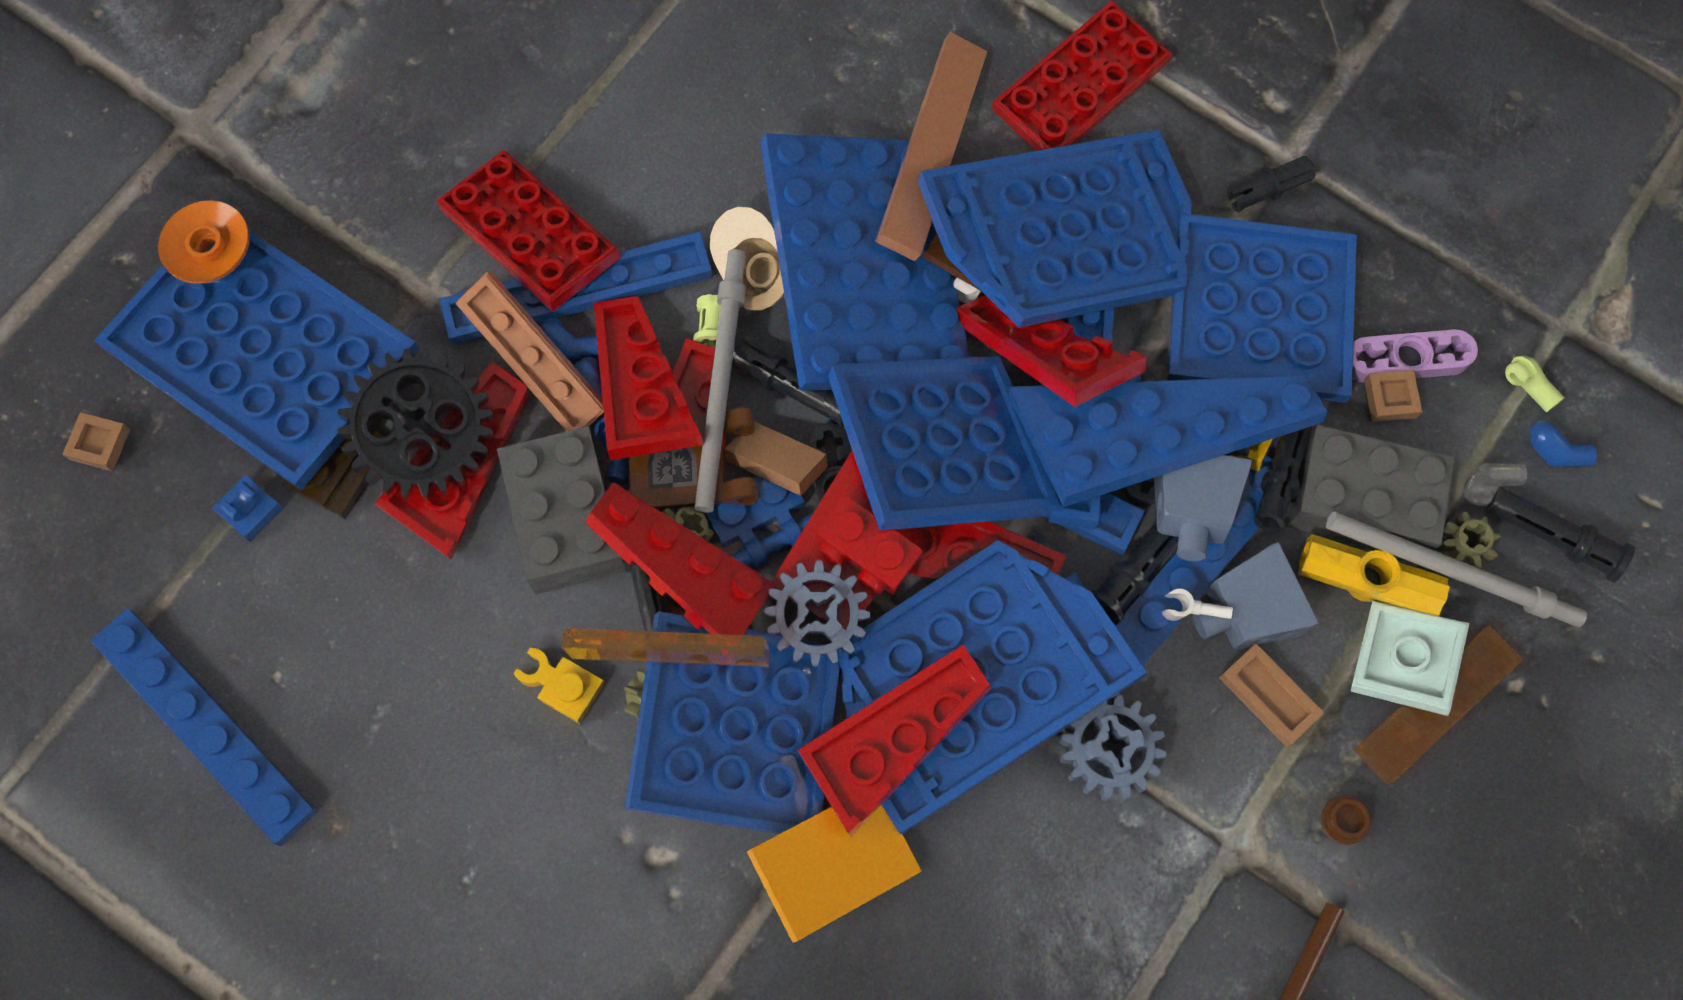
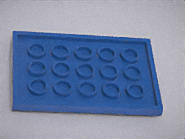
(839, 285)
(257, 354)

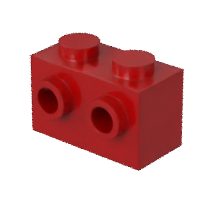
(854, 537)

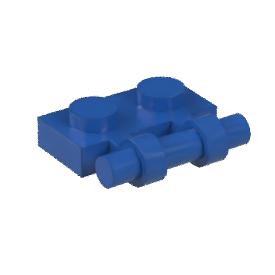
(741, 521)

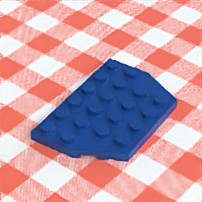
(1065, 226)
(1034, 640)

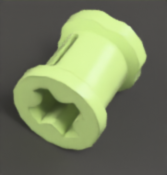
(708, 320)

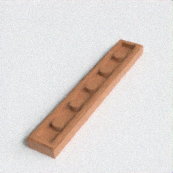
(931, 143)

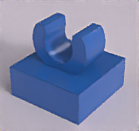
(247, 508)

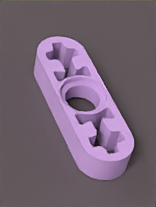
(1425, 343)

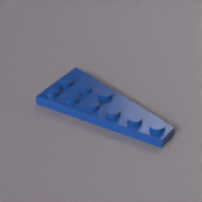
(1157, 427)

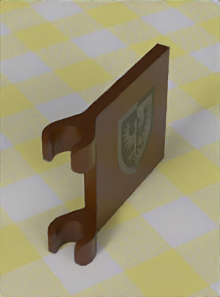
(672, 476)

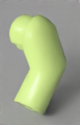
(1527, 373)

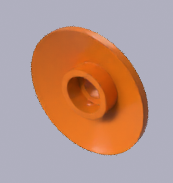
(196, 229)

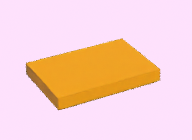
(824, 873)

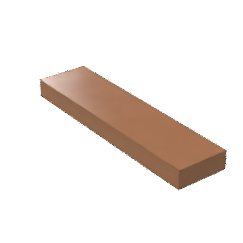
(531, 353)

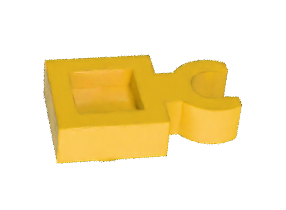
(565, 688)

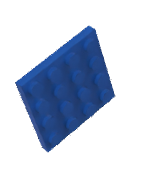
(1265, 304)
(940, 442)
(728, 737)

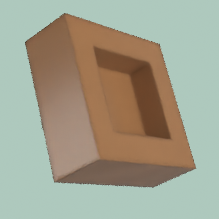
(1393, 395)
(96, 441)

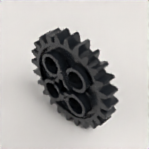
(389, 455)

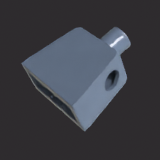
(1200, 503)
(1264, 602)

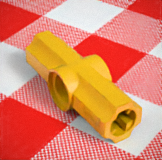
(1345, 568)

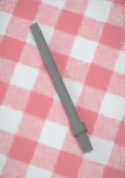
(731, 298)
(1534, 600)

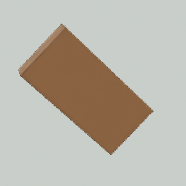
(777, 458)
(1271, 695)

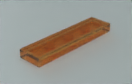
(666, 647)
(1413, 731)

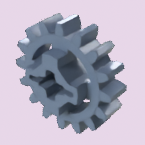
(802, 597)
(1116, 768)

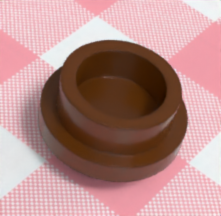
(1345, 820)

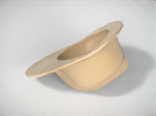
(752, 233)

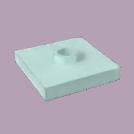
(1410, 658)

